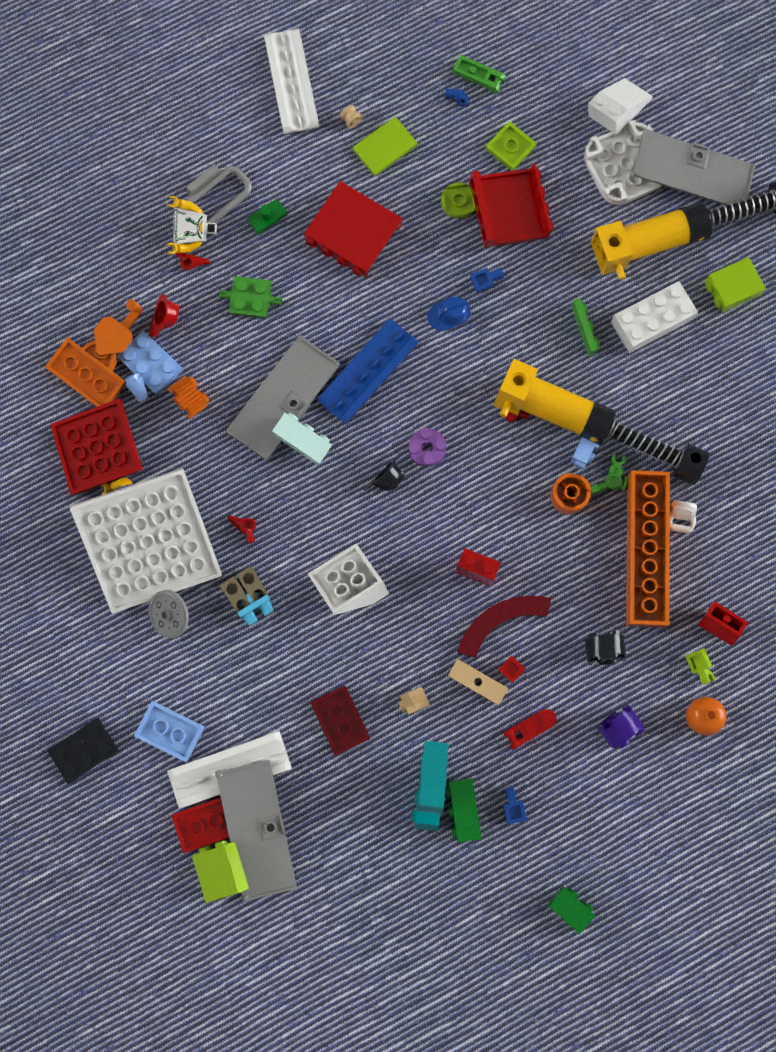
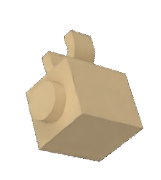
(413, 701)

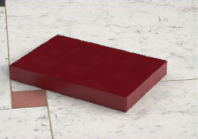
(340, 720)

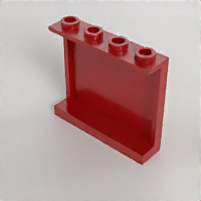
(511, 206)
(352, 229)

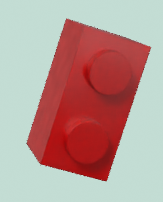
(723, 623)

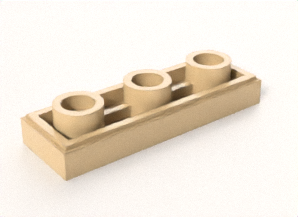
(488, 689)

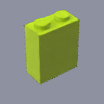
(735, 285)
(220, 871)

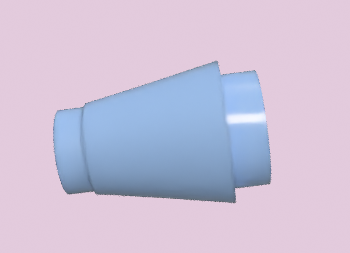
(136, 386)

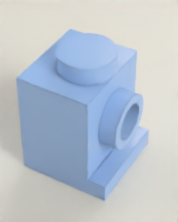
(583, 453)

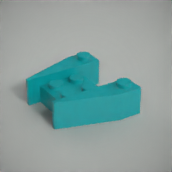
(431, 787)

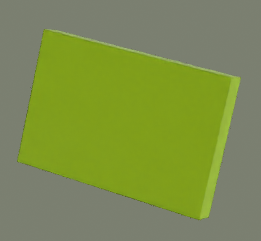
(385, 146)

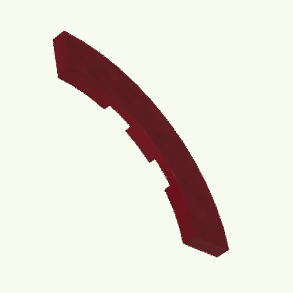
(498, 614)

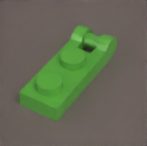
(478, 73)

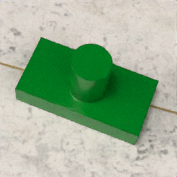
(267, 216)

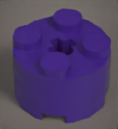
(620, 727)

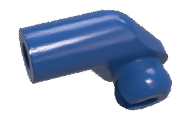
(458, 94)

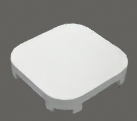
(612, 162)

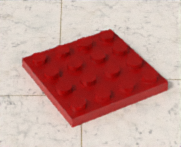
(96, 447)

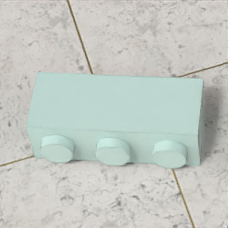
(301, 438)

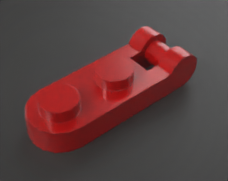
(531, 727)

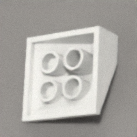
(348, 581)

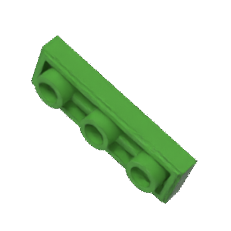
(585, 327)

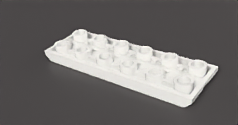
(291, 81)
(198, 781)

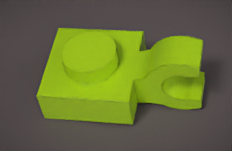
(700, 662)

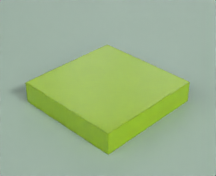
(511, 146)

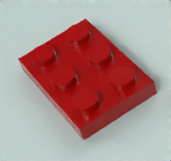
(201, 825)

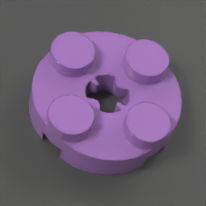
(423, 437)

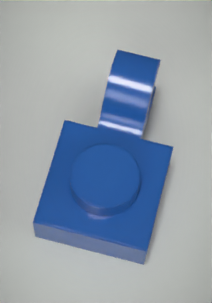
(484, 279)
(514, 809)

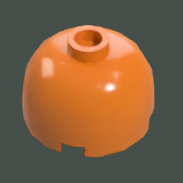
(706, 716)

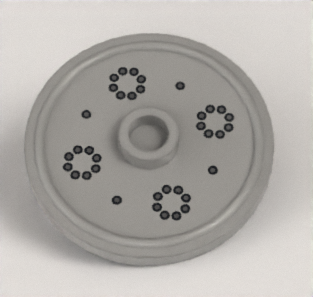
(168, 614)

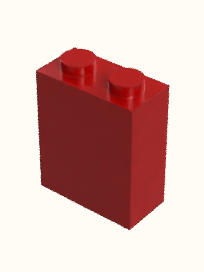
(477, 567)

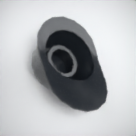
(388, 478)

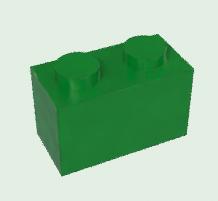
(571, 910)

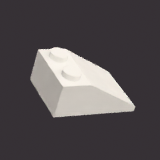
(618, 105)

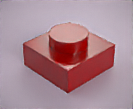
(511, 669)

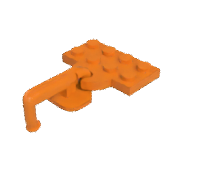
(85, 369)

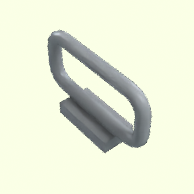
(209, 179)

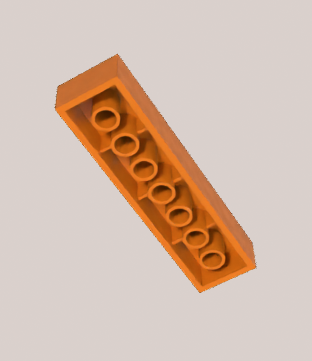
(648, 549)

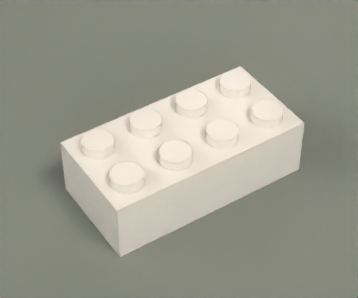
(654, 317)

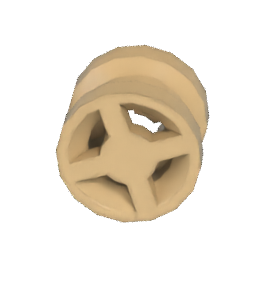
(350, 116)

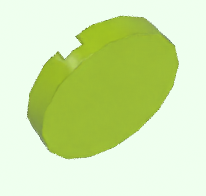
(458, 201)

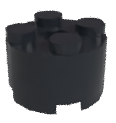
(605, 648)

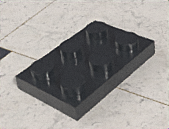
(83, 750)

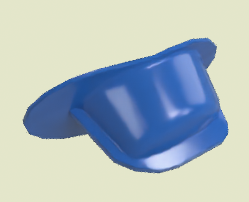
(449, 313)

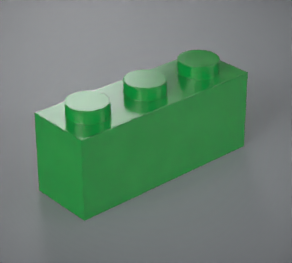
(463, 810)

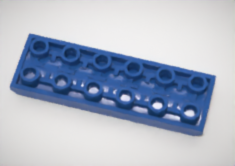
(367, 371)

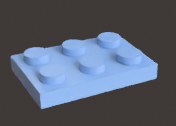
(150, 362)
(169, 731)

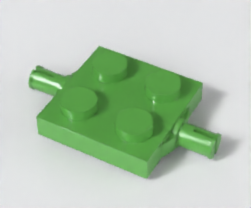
(250, 297)

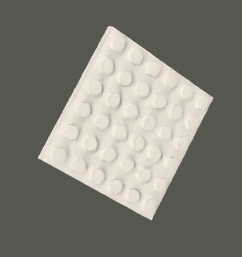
(146, 540)

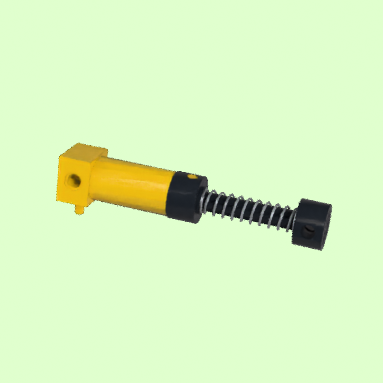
(620, 244)
(588, 419)

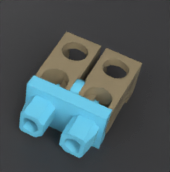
(247, 602)

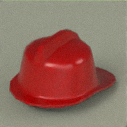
(164, 316)

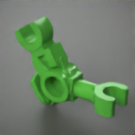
(613, 479)

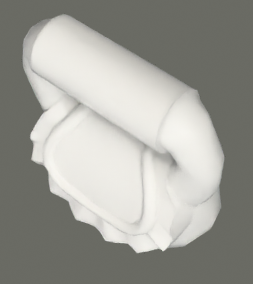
(683, 511)

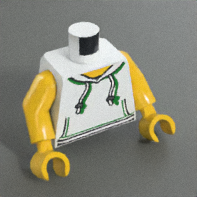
(189, 226)

